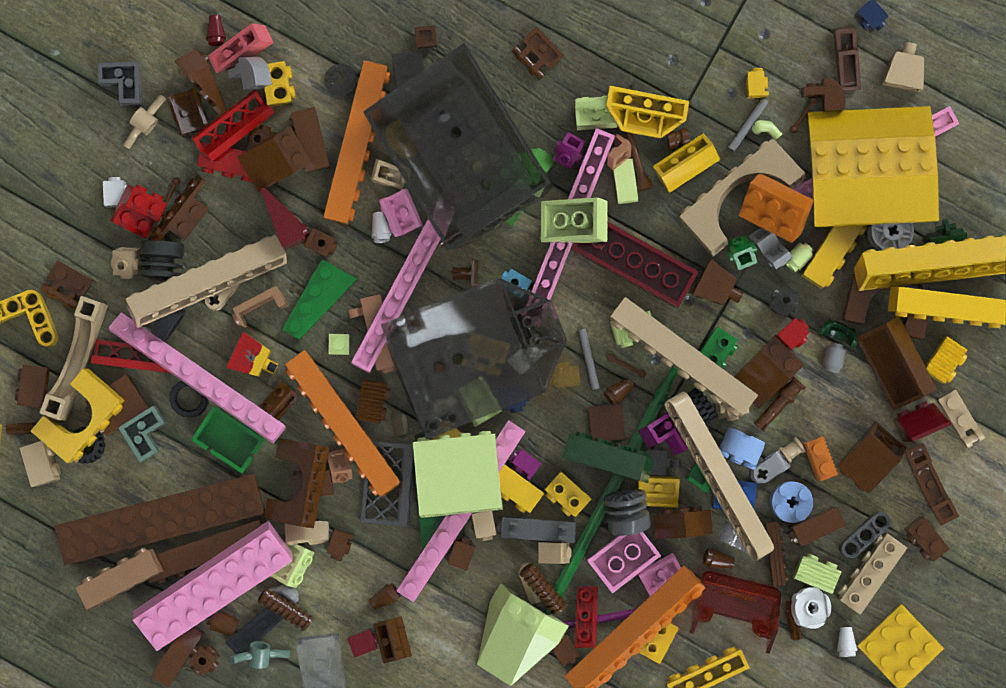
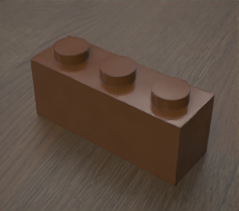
(309, 133)

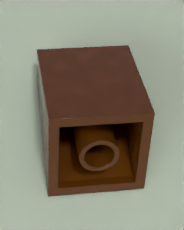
(872, 458)

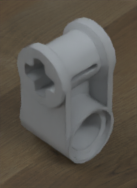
(772, 466)

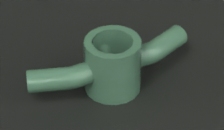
(259, 655)

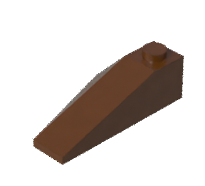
(198, 71)

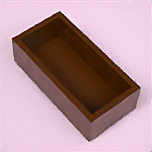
(896, 363)

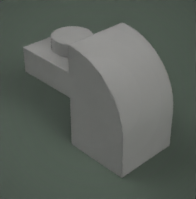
(253, 71)
(770, 248)

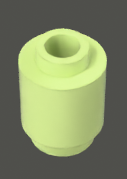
(801, 256)

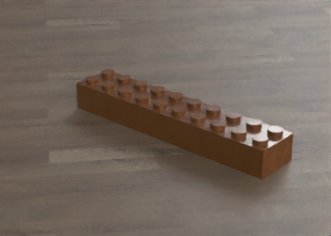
(160, 519)

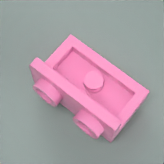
(400, 213)
(658, 573)

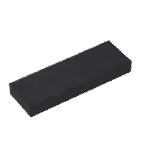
(254, 630)

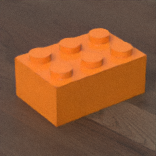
(776, 208)

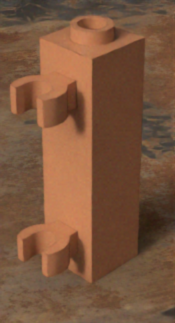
(369, 310)

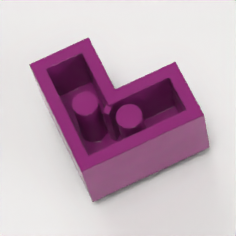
(663, 429)

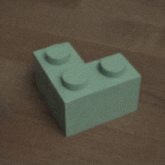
(138, 432)

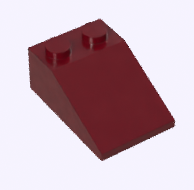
(288, 227)
(920, 422)

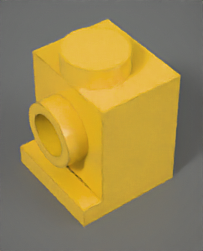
(756, 84)

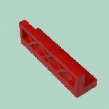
(237, 131)
(119, 362)

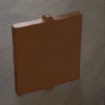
(607, 422)

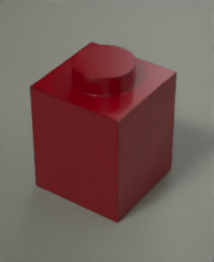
(363, 642)

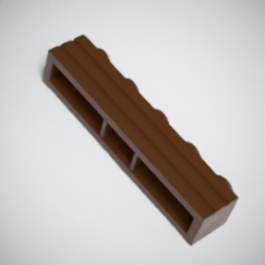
(776, 556)

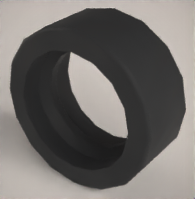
(167, 325)
(178, 409)

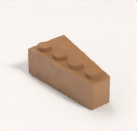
(118, 579)

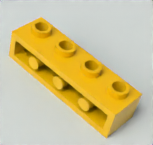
(712, 672)

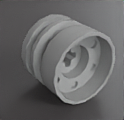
(879, 237)

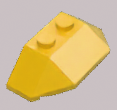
(645, 112)

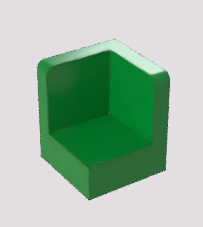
(698, 479)

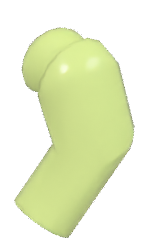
(766, 126)

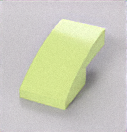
(625, 182)

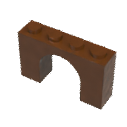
(858, 303)
(303, 508)

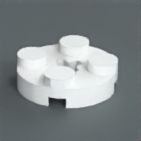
(800, 605)

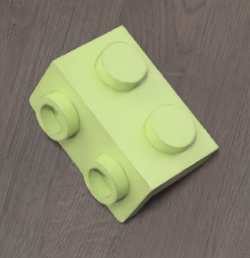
(593, 113)

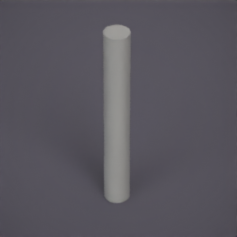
(748, 124)
(588, 359)

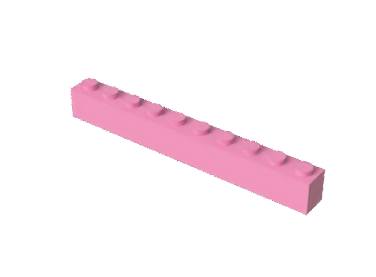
(582, 188)

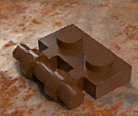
(542, 48)
(70, 279)

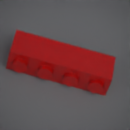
(226, 163)

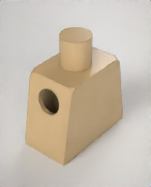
(905, 70)

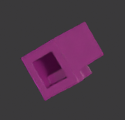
(524, 463)

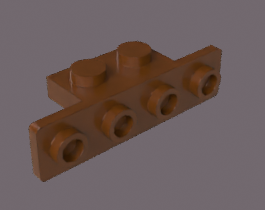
(184, 213)

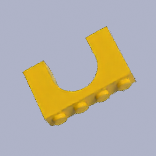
(104, 404)

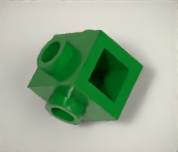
(742, 252)

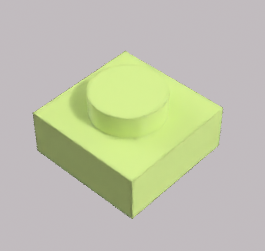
(339, 344)

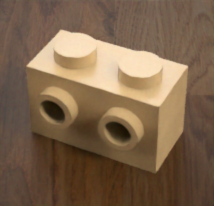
(40, 464)

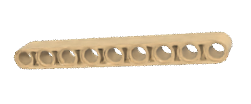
(719, 476)

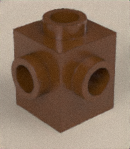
(258, 135)
(209, 654)

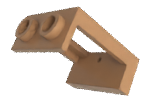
(272, 294)

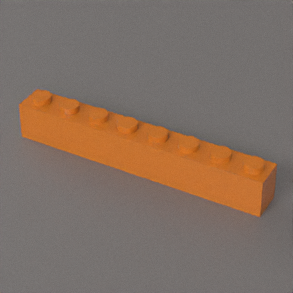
(355, 144)
(343, 423)
(636, 630)

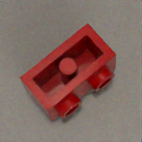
(793, 333)

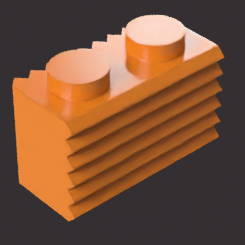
(820, 458)

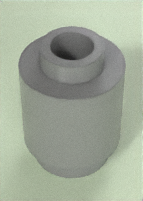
(834, 357)

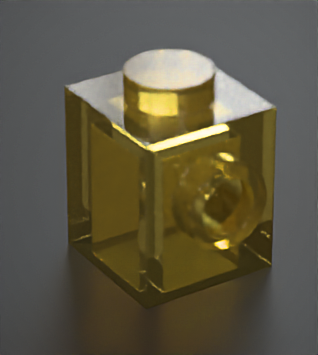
(566, 376)

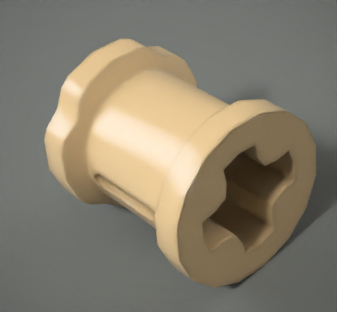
(792, 450)

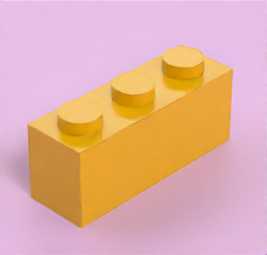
(686, 162)

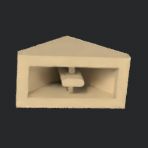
(387, 175)

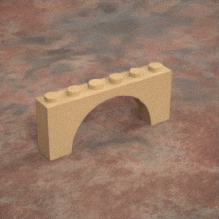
(703, 216)
(61, 398)

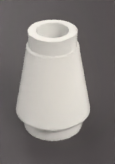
(380, 228)
(846, 643)

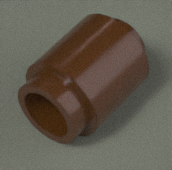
(223, 623)

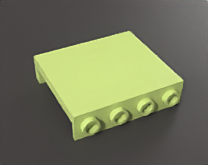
(457, 474)

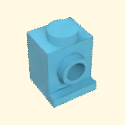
(523, 281)

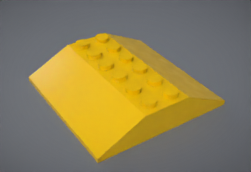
(873, 166)

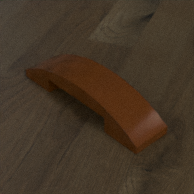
(930, 484)

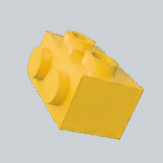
(567, 494)
(659, 645)

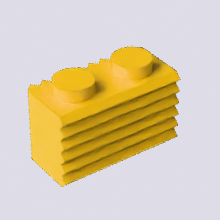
(945, 360)

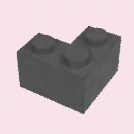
(127, 78)

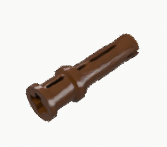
(785, 396)

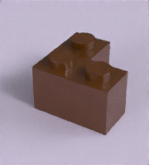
(683, 523)

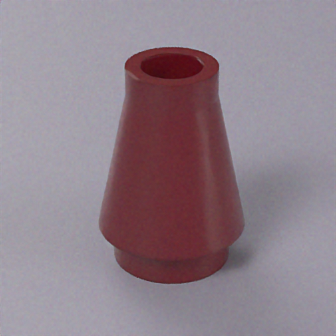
(215, 31)

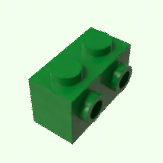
(719, 346)

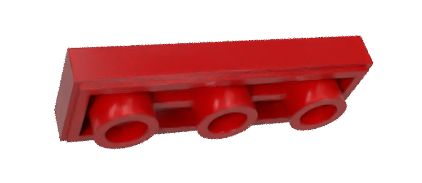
(586, 628)

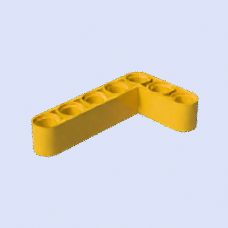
(31, 311)

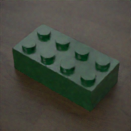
(606, 457)

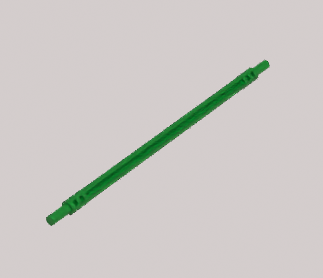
(613, 485)

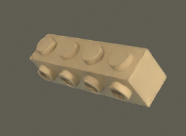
(871, 573)

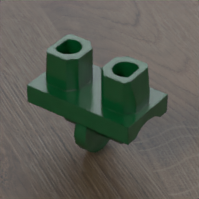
(946, 232)

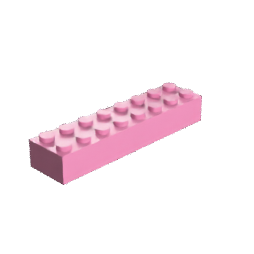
(212, 586)

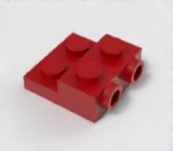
(138, 210)

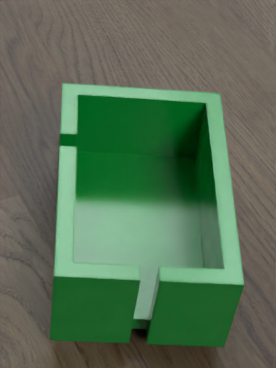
(230, 439)

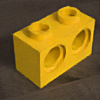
(281, 83)

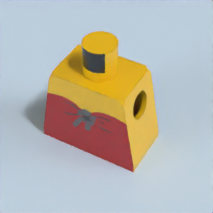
(251, 357)

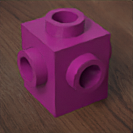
(569, 151)

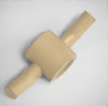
(143, 121)

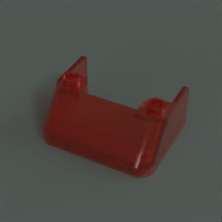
(740, 601)

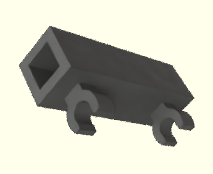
(537, 529)

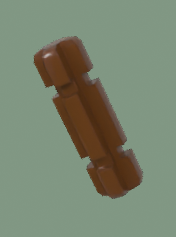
(20, 428)
(796, 633)

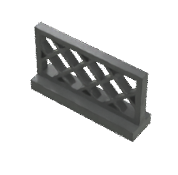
(406, 489)

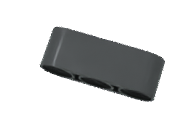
(874, 533)

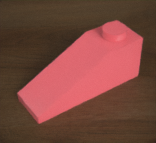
(244, 44)

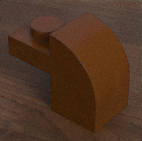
(831, 92)

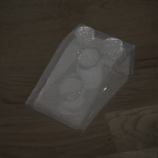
(321, 661)

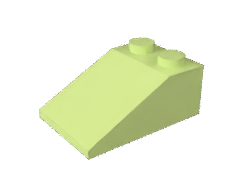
(574, 220)

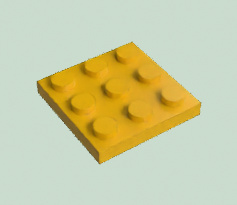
(900, 647)

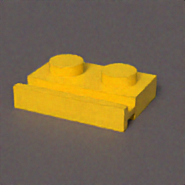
(661, 491)

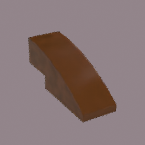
(847, 58)
(177, 656)

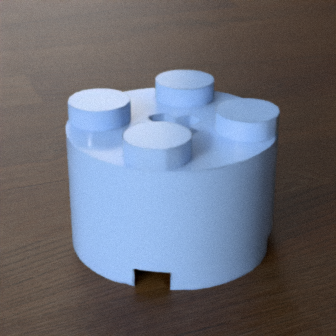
(741, 448)
(782, 509)

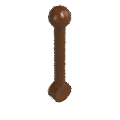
(812, 102)
(176, 181)
(641, 373)

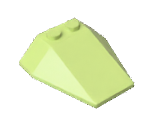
(516, 636)

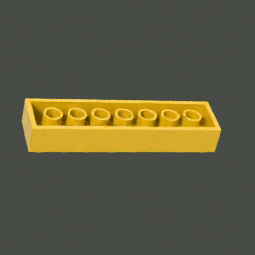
(931, 263)

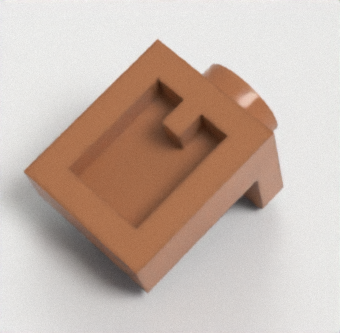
(619, 153)
(339, 466)

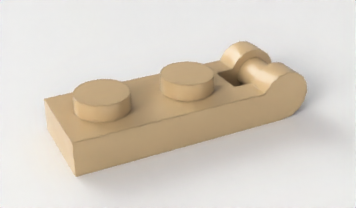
(960, 418)

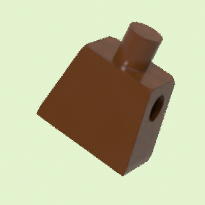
(717, 285)

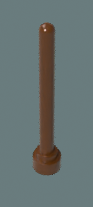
(643, 182)

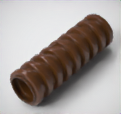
(543, 589)
(285, 609)

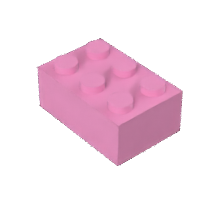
(623, 559)

